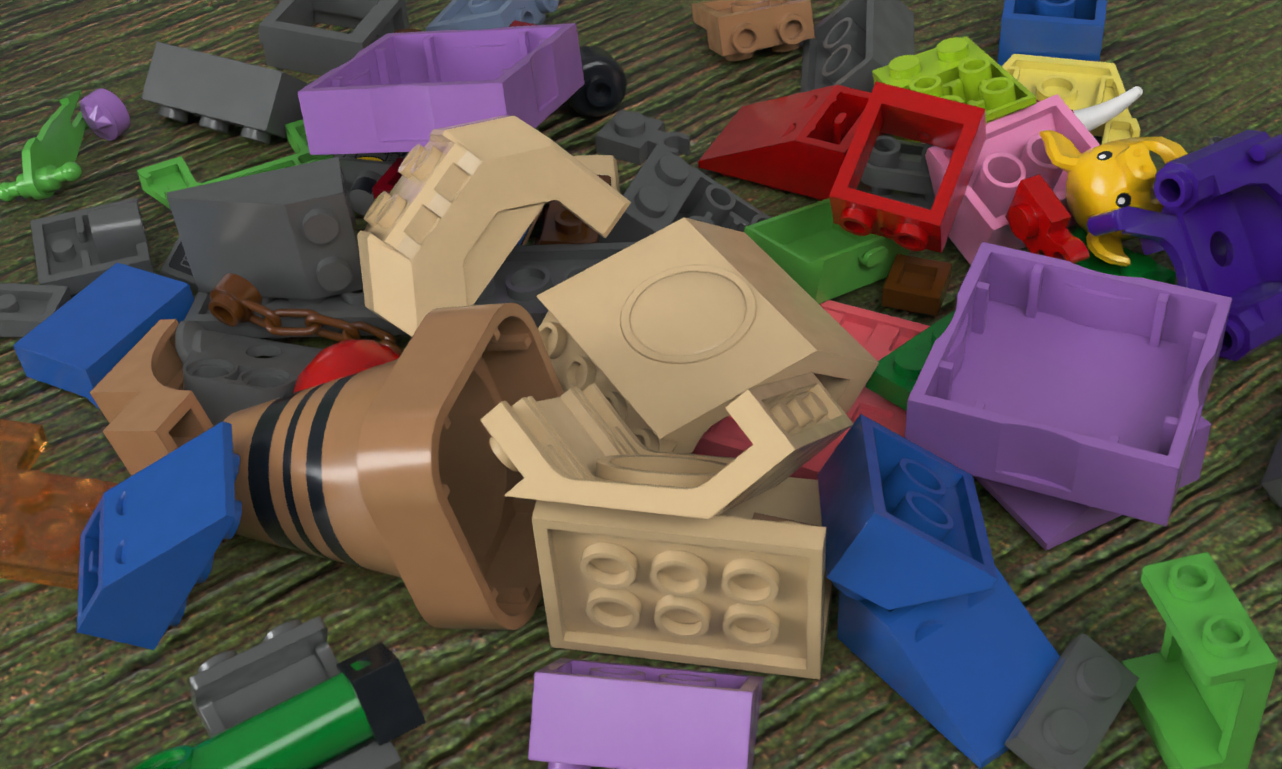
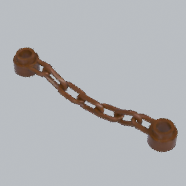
(237, 300)

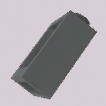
(298, 47)

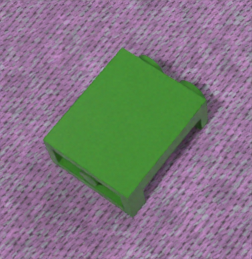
(1213, 669)

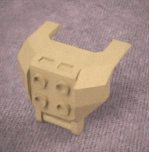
(465, 210)

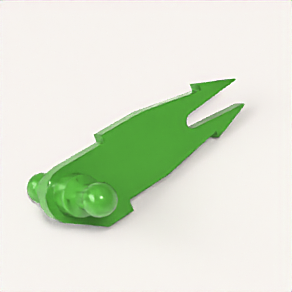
(50, 156)

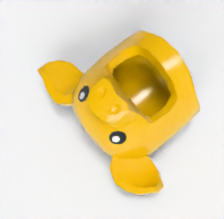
(1109, 179)

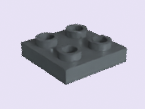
(86, 242)

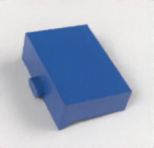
(100, 327)

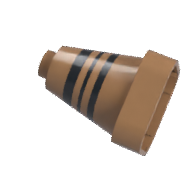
(403, 471)

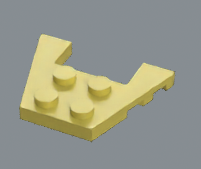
(1078, 85)

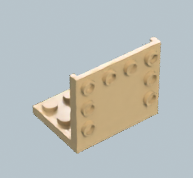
(691, 586)

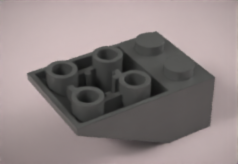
(673, 189)

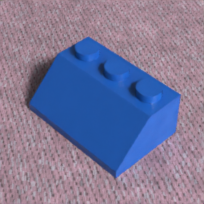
(900, 522)

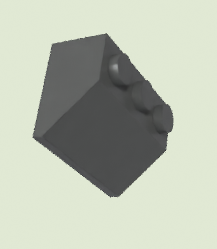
(855, 42)
(222, 93)

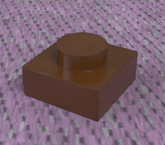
(916, 284)

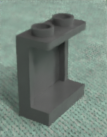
(286, 663)

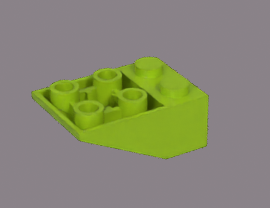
(958, 73)

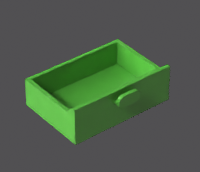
(823, 254)

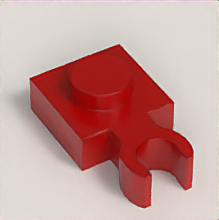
(1042, 220)

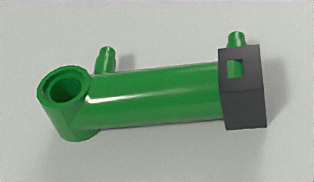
(358, 704)

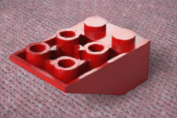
(790, 140)

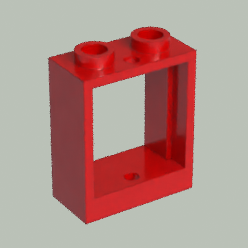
(920, 119)

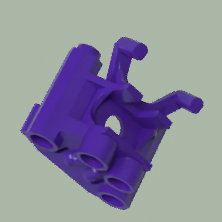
(1220, 231)

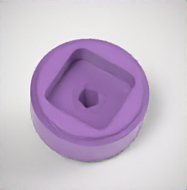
(105, 114)

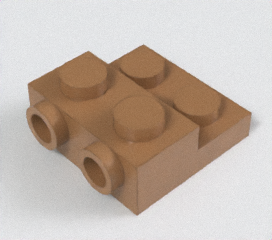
(744, 26)

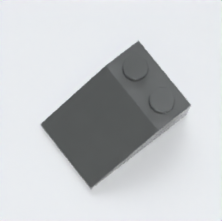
(276, 228)

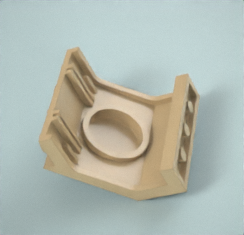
(690, 327)
(587, 455)

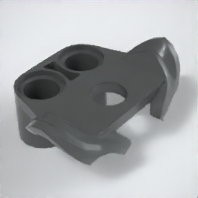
(229, 375)

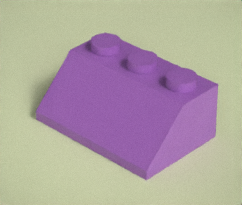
(642, 717)

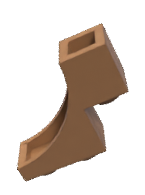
(147, 401)

